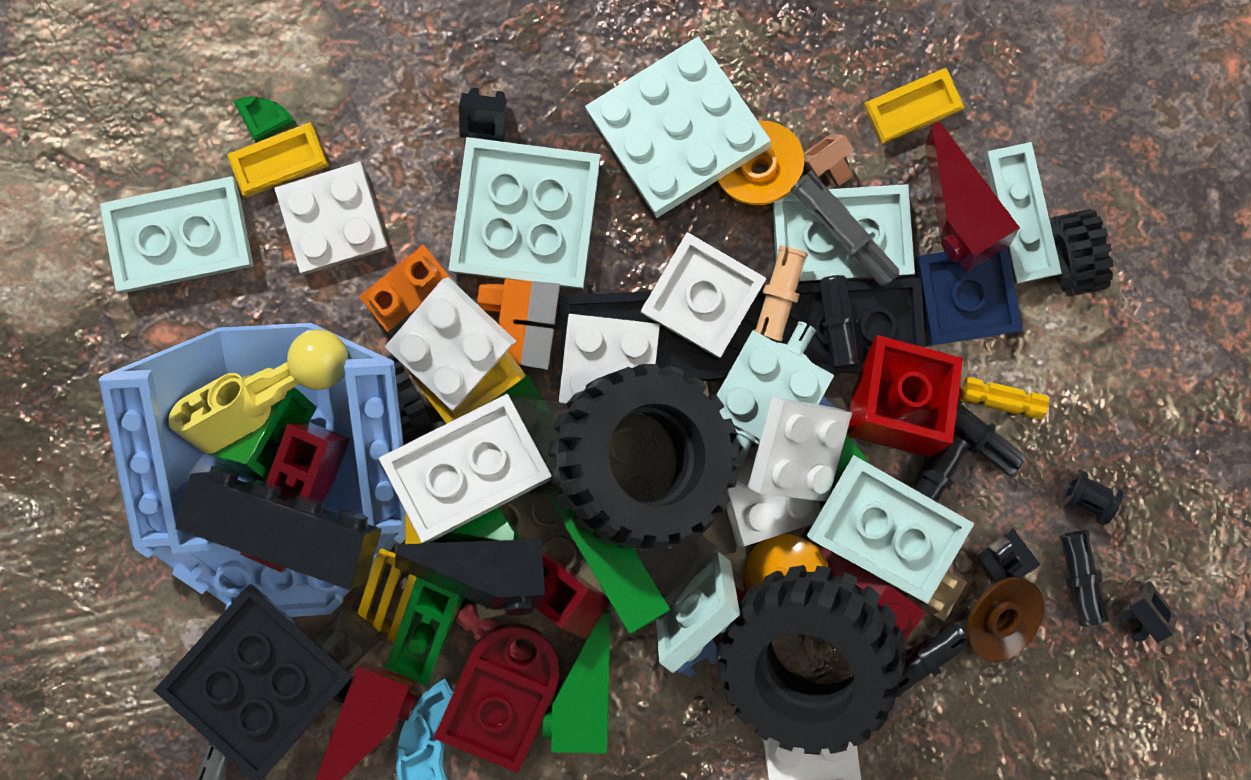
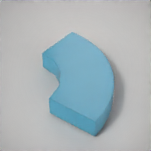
(417, 752)

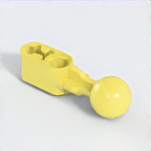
(241, 405)

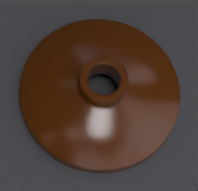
(1005, 619)

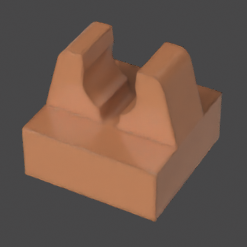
(828, 160)

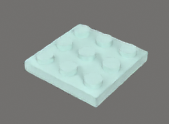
(678, 126)
(524, 213)

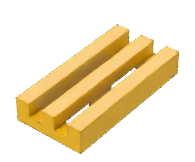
(379, 620)

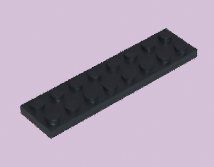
(880, 310)

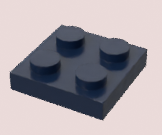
(968, 303)

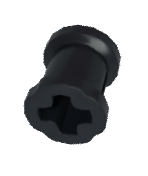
(1092, 497)

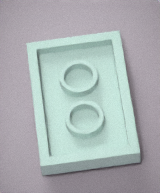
(877, 210)
(176, 235)
(890, 529)

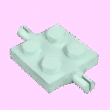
(764, 372)

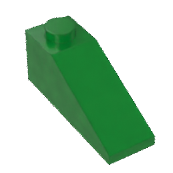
(423, 630)
(581, 705)

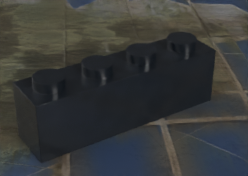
(279, 528)

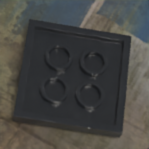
(253, 683)

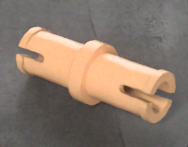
(781, 293)

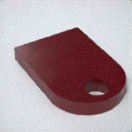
(500, 698)

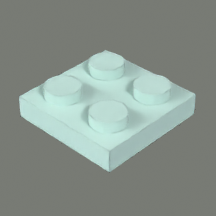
(698, 613)

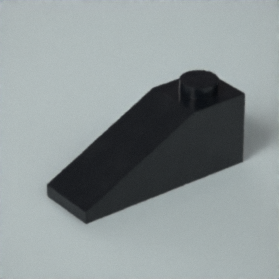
(486, 572)

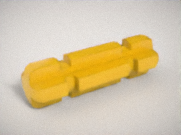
(1003, 398)

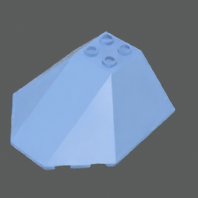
(157, 461)

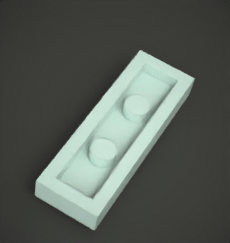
(1018, 187)

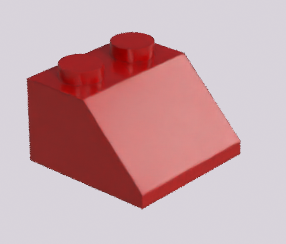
(906, 397)

